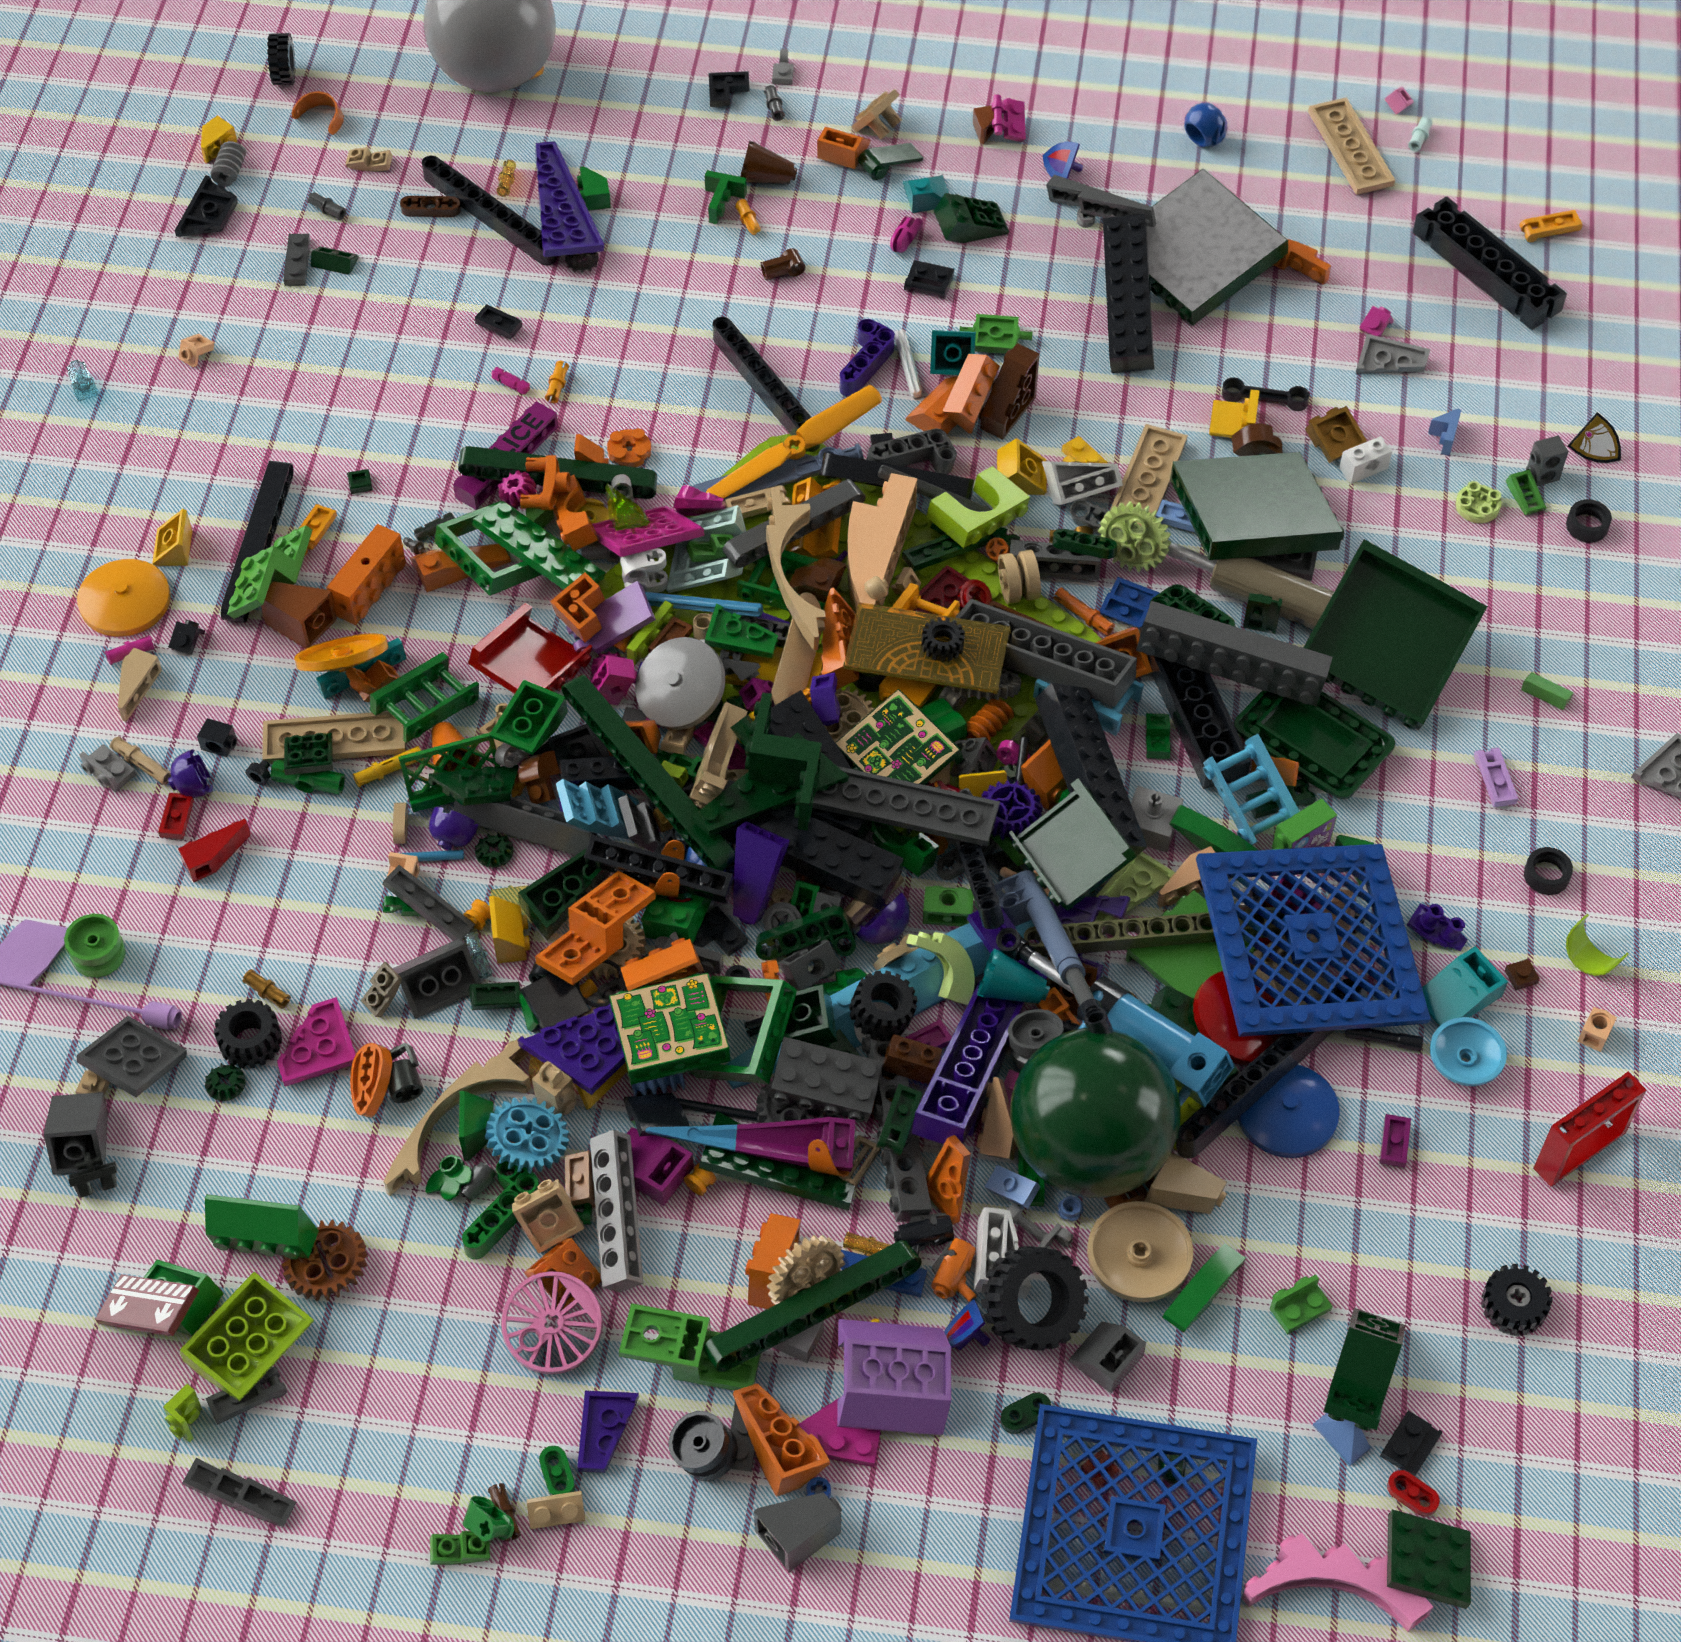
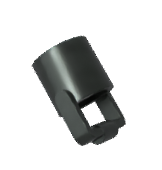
(404, 1078)

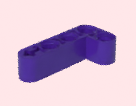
(877, 347)

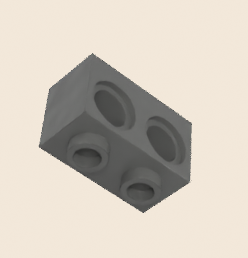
(1547, 460)

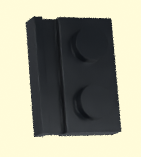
(1411, 1443)

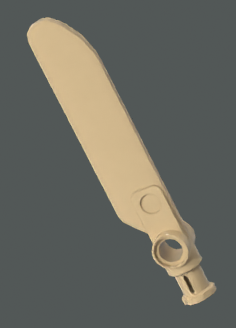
(795, 660)

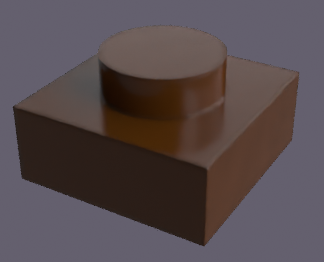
(1522, 974)

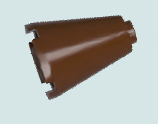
(766, 166)

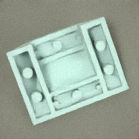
(689, 574)

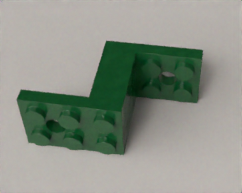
(783, 760)
(1364, 1369)

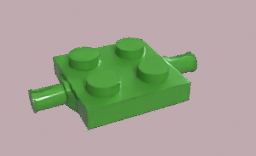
(996, 333)

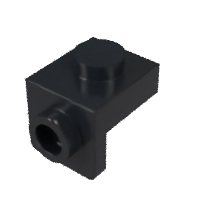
(185, 636)

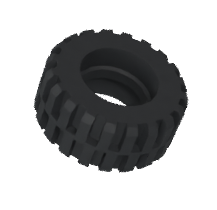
(1066, 1299)

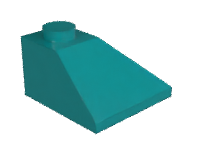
(925, 192)

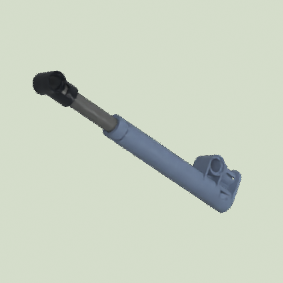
(1028, 901)

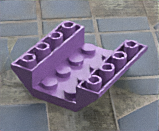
(894, 1377)

